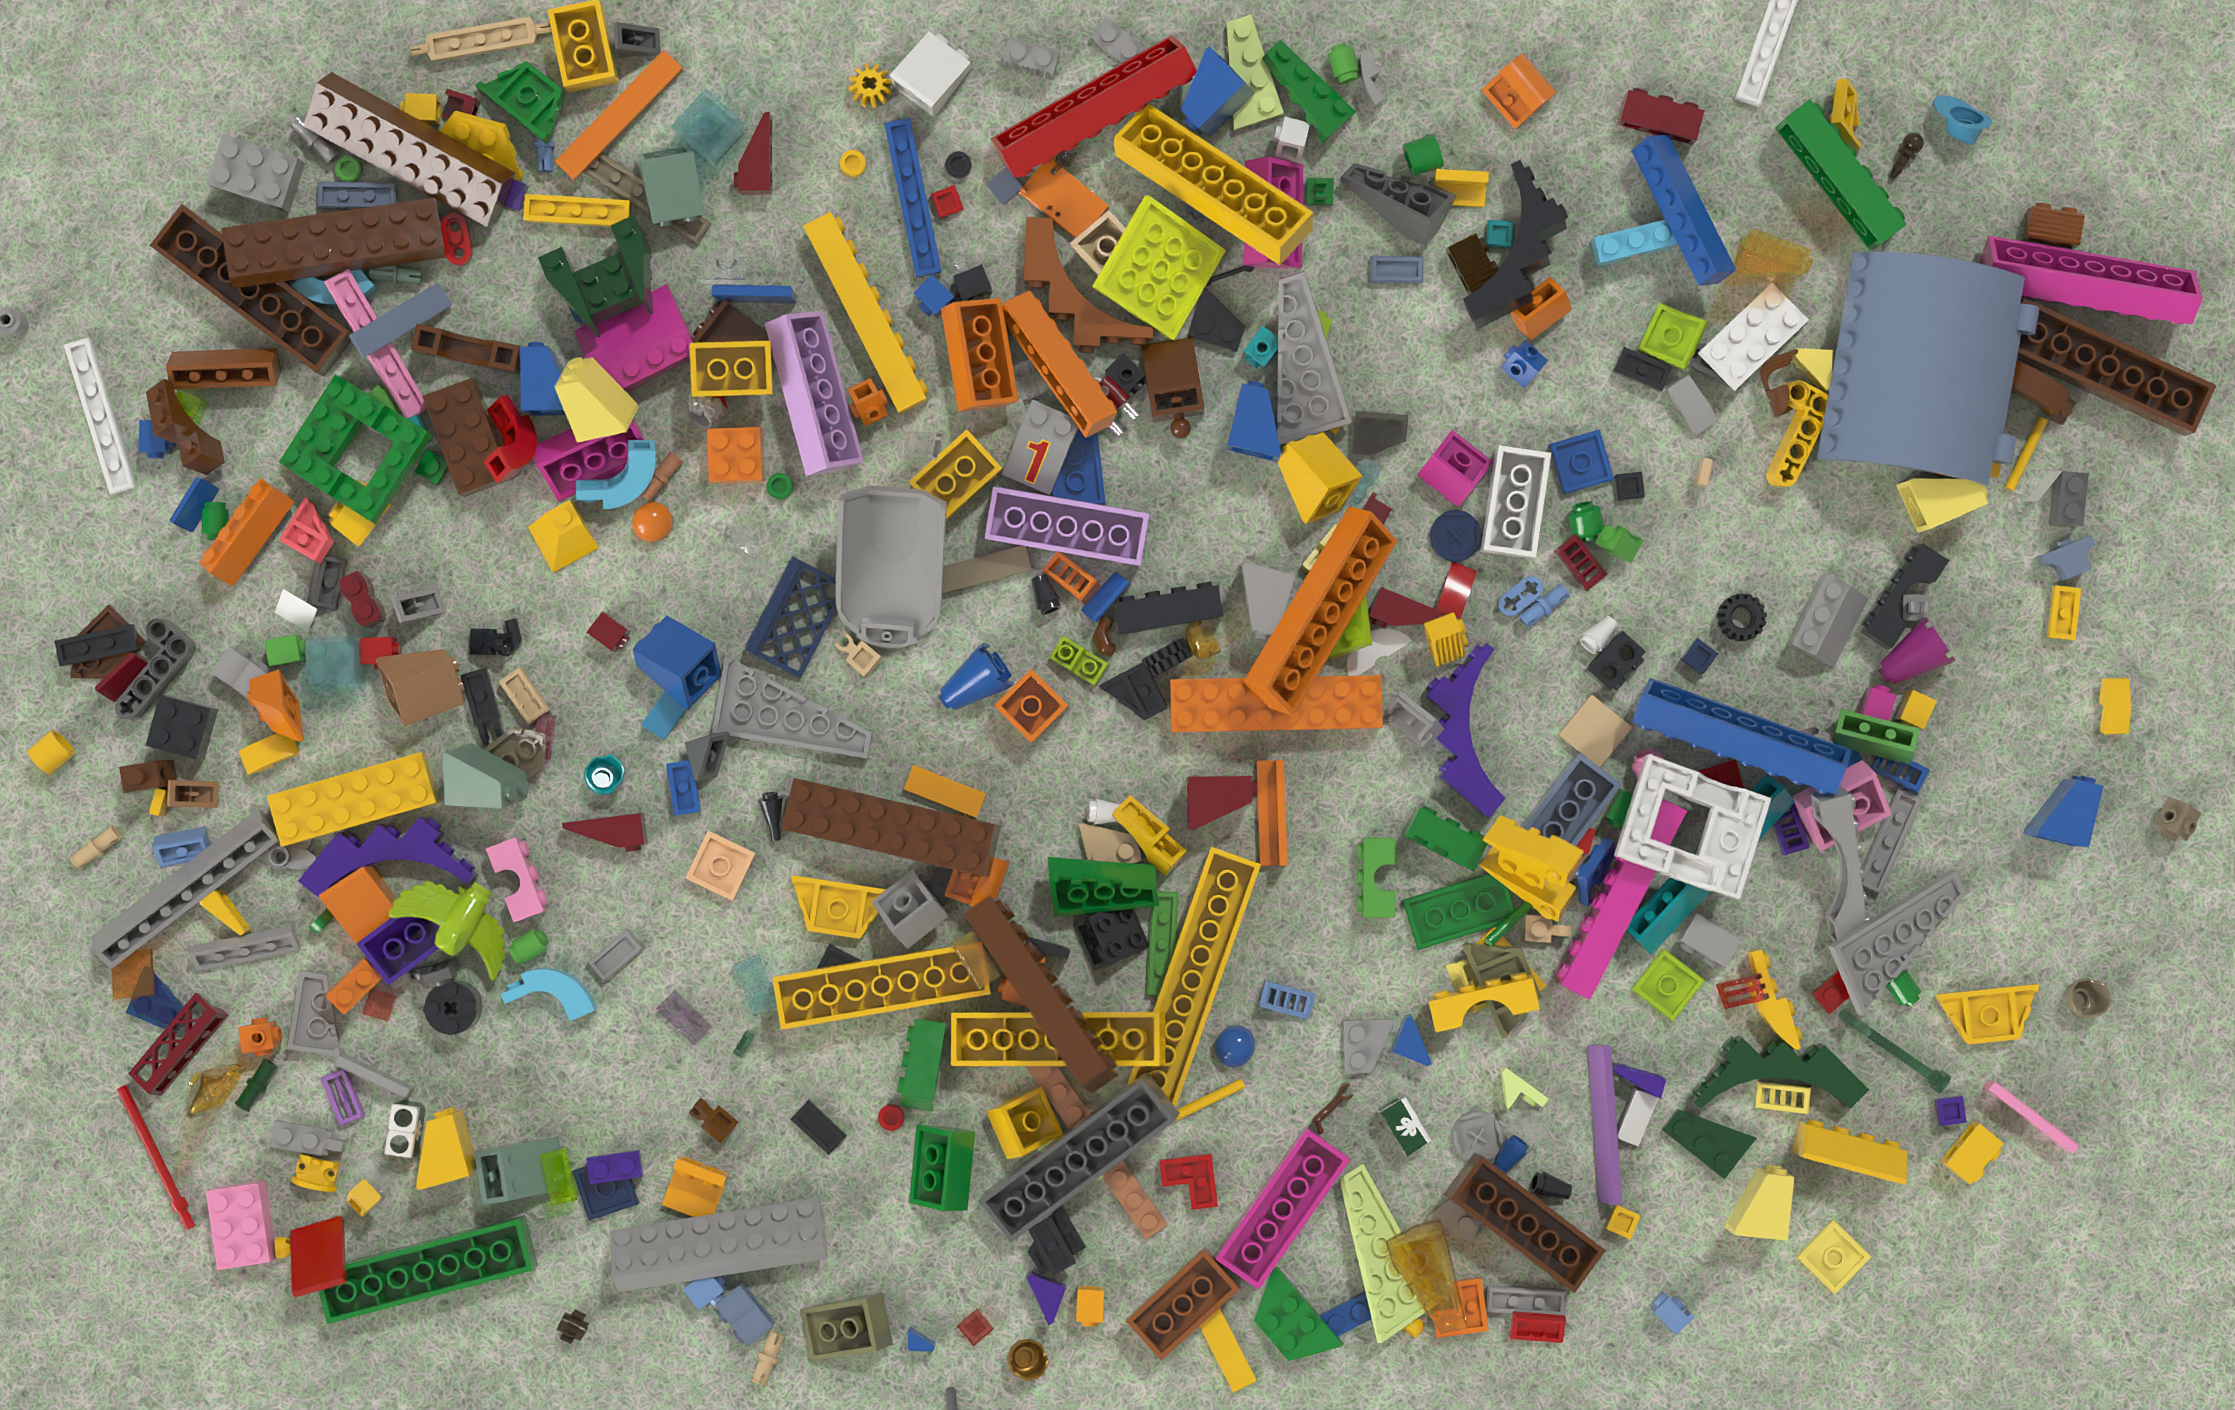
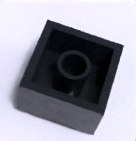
(181, 727)

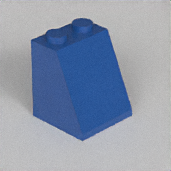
(1214, 94)
(538, 379)
(1254, 424)
(678, 660)
(2068, 813)

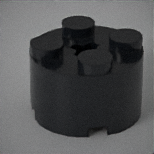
(438, 1008)

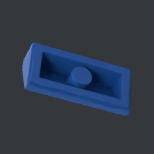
(189, 510)
(1105, 597)

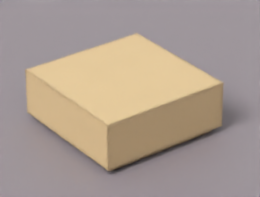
(1703, 472)

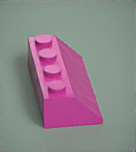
(1288, 178)
(566, 460)

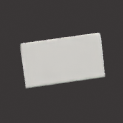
(1636, 1116)

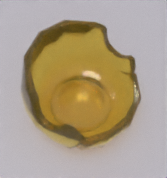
(1201, 641)

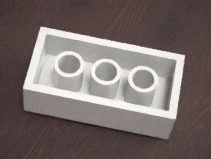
(1515, 502)

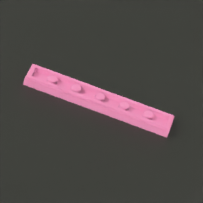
(384, 360)

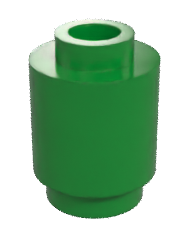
(214, 518)
(1904, 989)

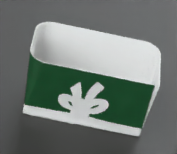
(1405, 1125)
(413, 1139)

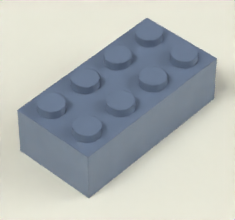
(1573, 801)

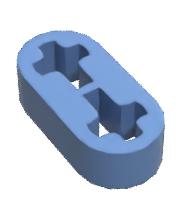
(1516, 591)

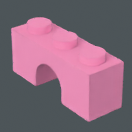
(529, 898)

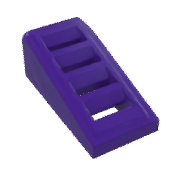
(1788, 849)
(1646, 1080)

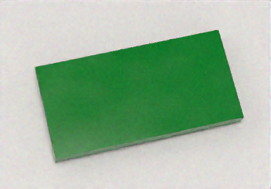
(1457, 910)

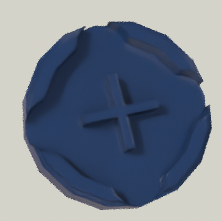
(1455, 536)

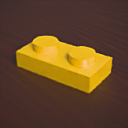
(2064, 613)

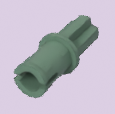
(396, 274)

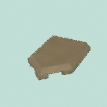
(522, 749)

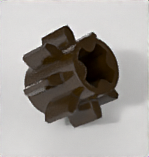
(572, 1326)

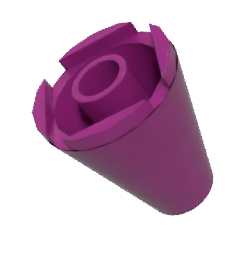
(1915, 655)

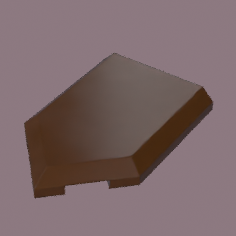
(100, 668)

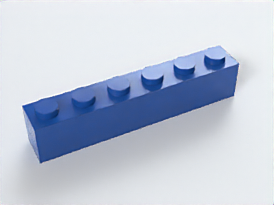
(1683, 210)

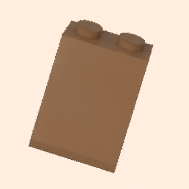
(420, 684)

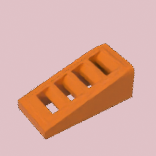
(1089, 590)

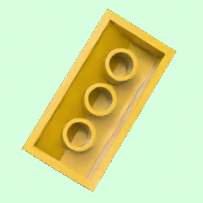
(1850, 1151)

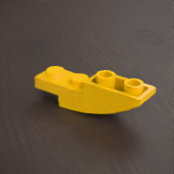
(1775, 1011)

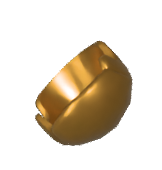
(1027, 1359)

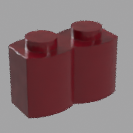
(364, 605)

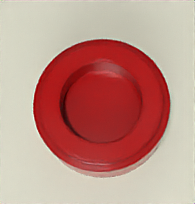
(891, 1117)

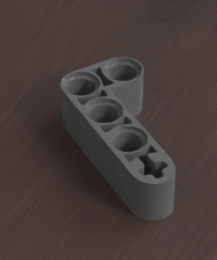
(152, 670)

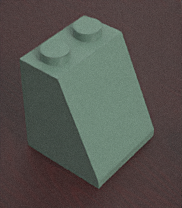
(671, 185)
(481, 779)

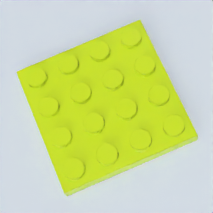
(1159, 267)

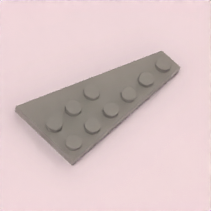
(1889, 941)

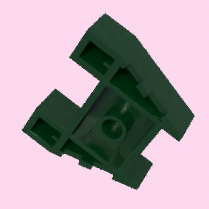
(607, 285)

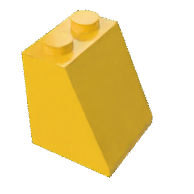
(1317, 476)
(446, 1149)

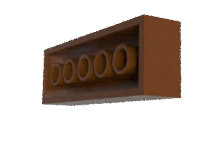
(1524, 1222)

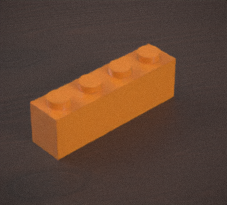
(246, 532)

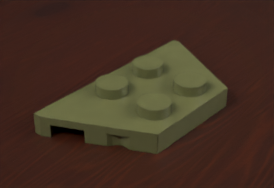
(1499, 962)

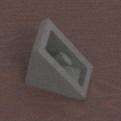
(636, 40)
(707, 754)

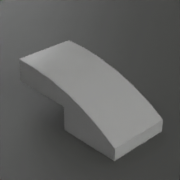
(1368, 72)
(1692, 404)

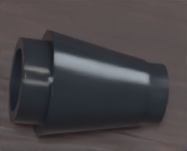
(1045, 595)
(1549, 1186)

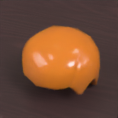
(652, 522)

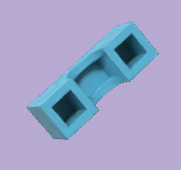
(1631, 242)

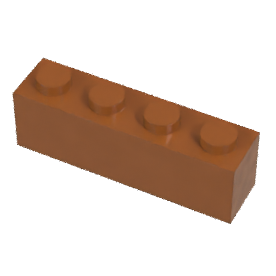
(224, 368)

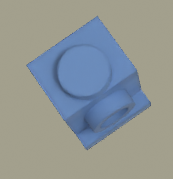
(1671, 1312)

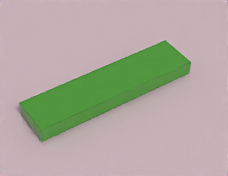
(1162, 939)

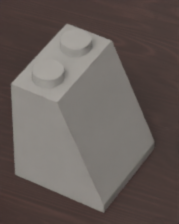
(1265, 597)

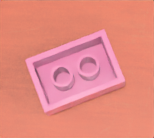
(1869, 801)
(241, 1224)

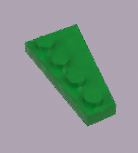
(1316, 98)

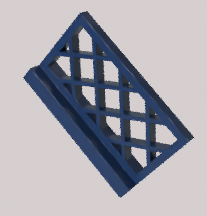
(774, 608)

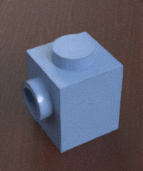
(706, 1291)

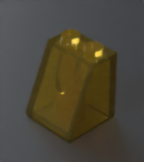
(1768, 260)

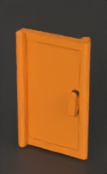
(1066, 196)

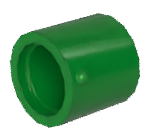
(1423, 155)

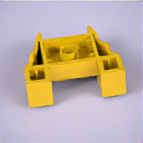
(1533, 866)

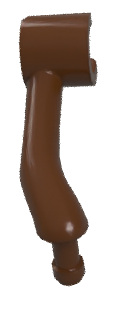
(1330, 1107)

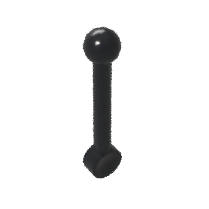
(1230, 273)

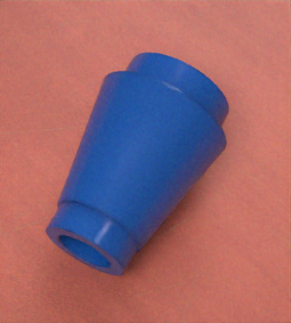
(1511, 1153)

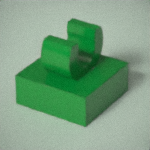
(1320, 191)

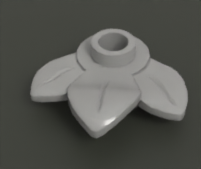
(296, 856)

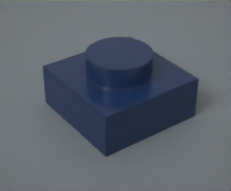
(1699, 656)

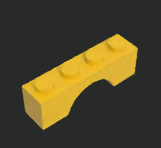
(1516, 993)

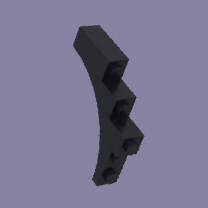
(1530, 253)

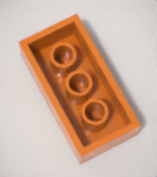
(979, 354)

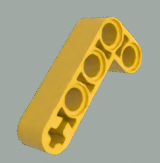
(1794, 436)

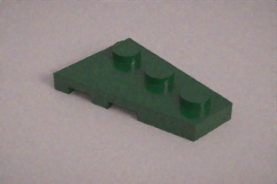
(1708, 1141)

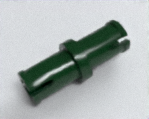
(256, 1085)

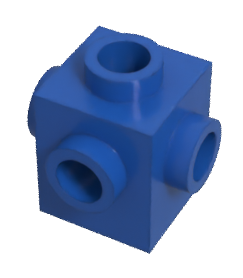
(1523, 363)

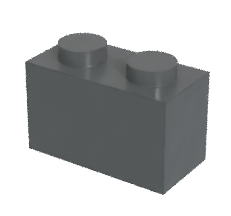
(2068, 499)

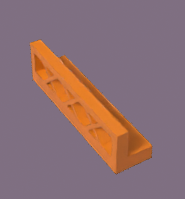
(1271, 813)

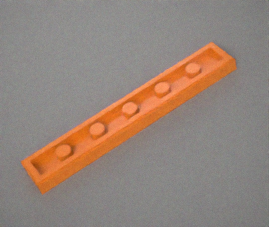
(619, 115)

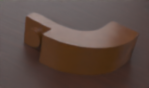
(2042, 392)

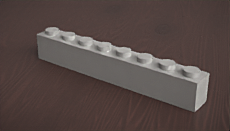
(184, 888)

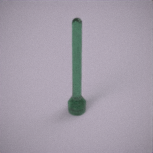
(1937, 1079)

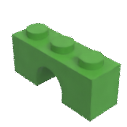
(1374, 854)

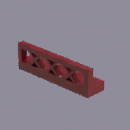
(186, 1049)

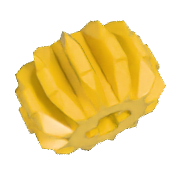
(868, 94)

